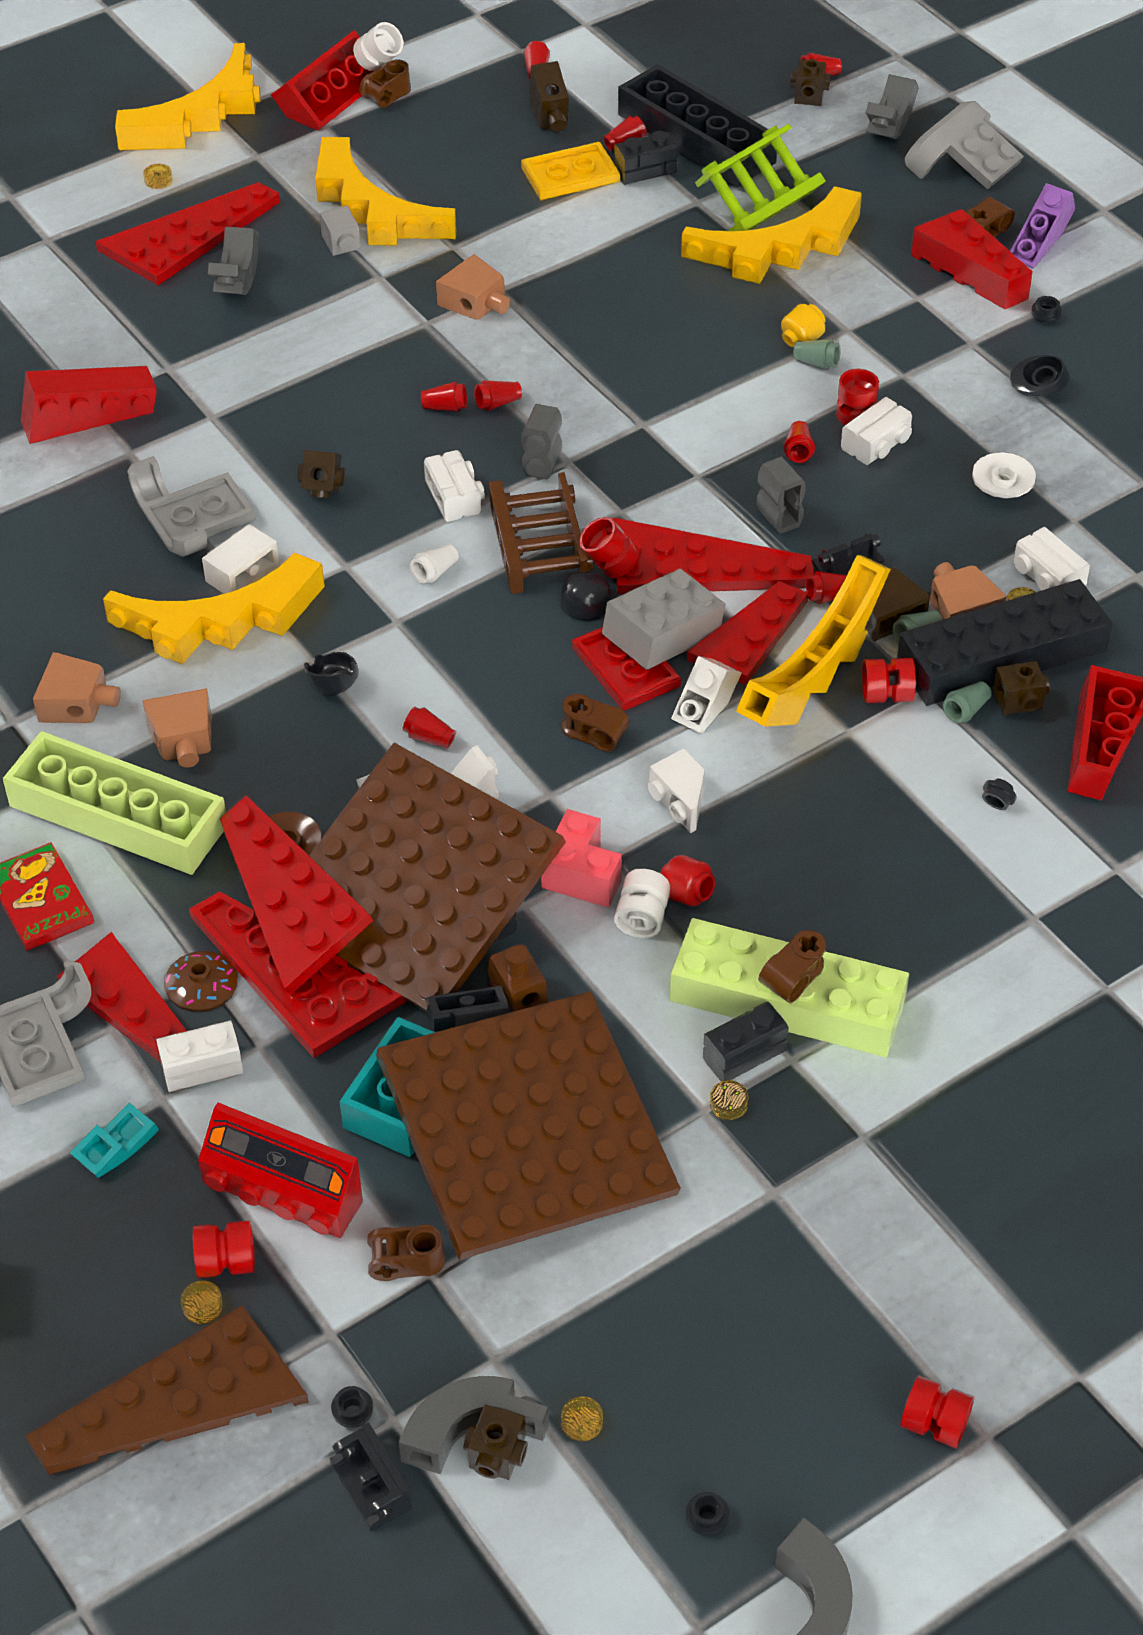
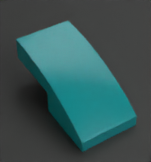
(109, 1147)

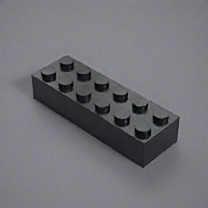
(696, 120)
(1041, 627)

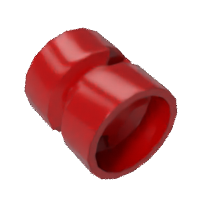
(856, 394)
(609, 547)
(876, 680)
(223, 1249)
(937, 1411)

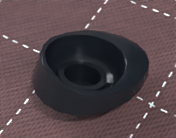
(1039, 376)

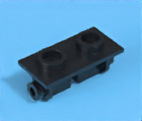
(840, 558)

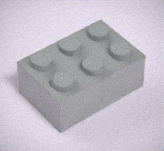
(662, 618)

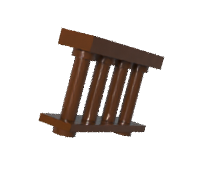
(513, 547)

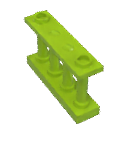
(783, 195)

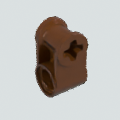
(387, 83)
(992, 216)
(595, 724)
(795, 965)
(404, 1253)

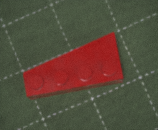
(973, 257)
(83, 399)
(1105, 725)

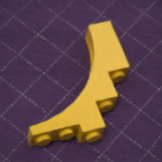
(199, 111)
(384, 214)
(786, 244)
(223, 619)
(837, 638)

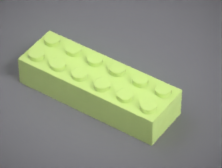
(115, 802)
(845, 1005)

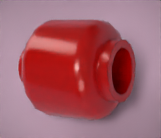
(689, 880)

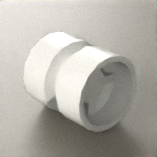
(378, 46)
(642, 903)

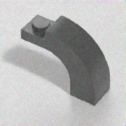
(894, 109)
(238, 261)
(453, 1408)
(823, 1576)

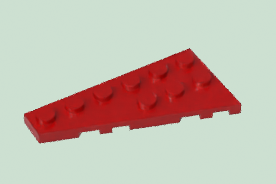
(176, 240)
(709, 560)
(295, 900)
(324, 1008)

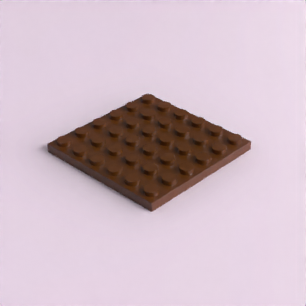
(433, 871)
(526, 1124)

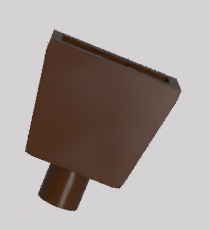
(518, 976)

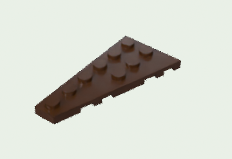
(182, 1392)

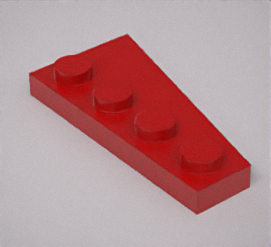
(753, 631)
(126, 996)

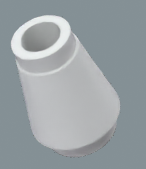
(433, 563)

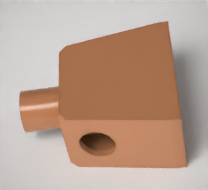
(472, 289)
(962, 590)
(72, 691)
(180, 725)

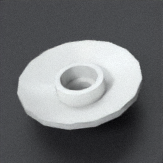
(1004, 475)

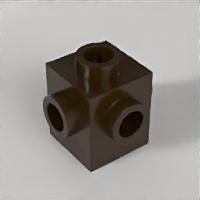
(810, 82)
(312, 465)
(1020, 687)
(496, 1443)

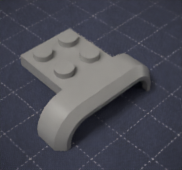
(969, 142)
(190, 514)
(33, 1042)

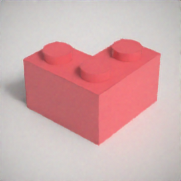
(581, 865)

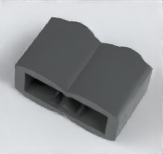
(541, 441)
(780, 495)

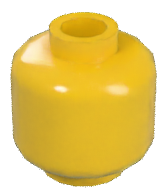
(803, 324)

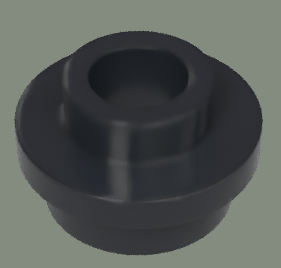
(1046, 309)
(999, 794)
(348, 1397)
(707, 1502)

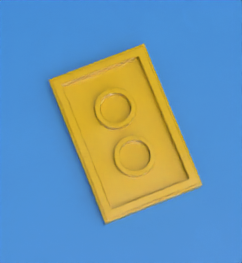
(570, 170)

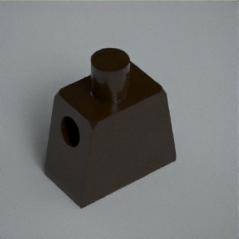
(548, 109)
(897, 598)

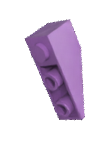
(1044, 225)

